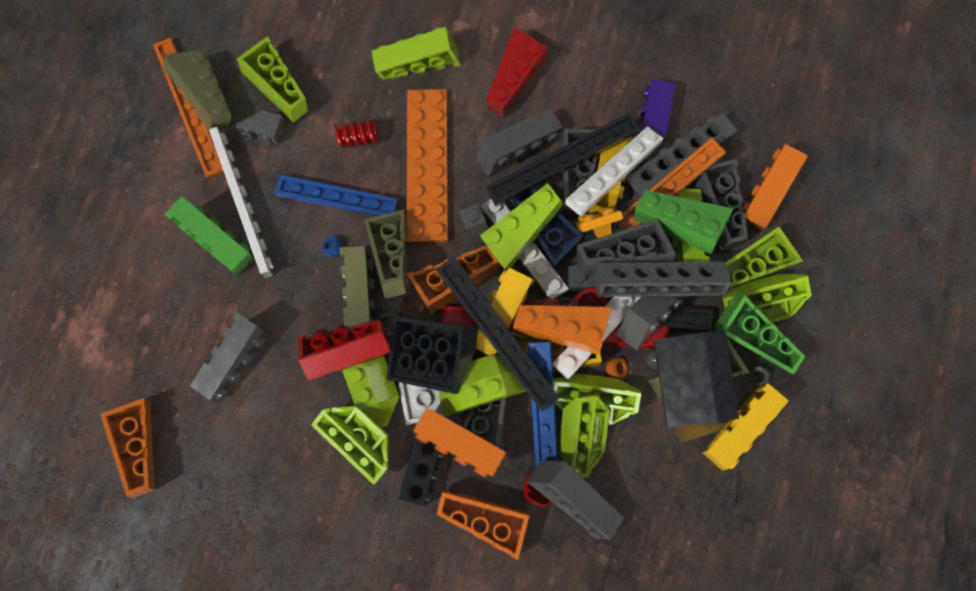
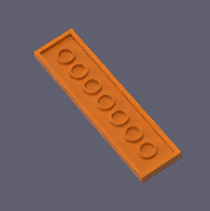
(427, 166)

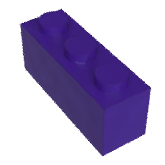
(657, 107)

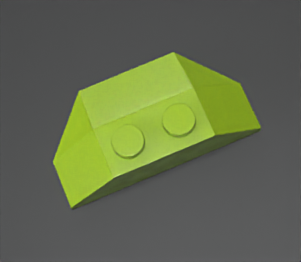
(775, 295)
(485, 382)
(372, 390)
(614, 393)
(584, 433)
(356, 439)

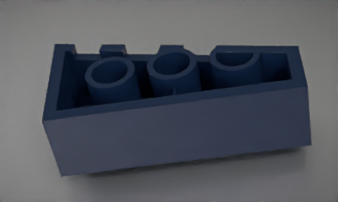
(558, 237)

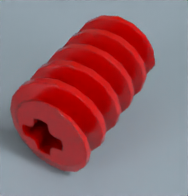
(356, 134)

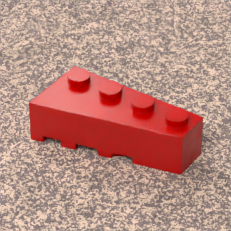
(516, 69)
(341, 348)

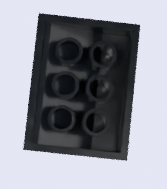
(430, 353)
(696, 379)

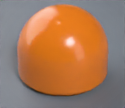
(611, 368)

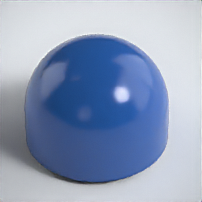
(334, 250)

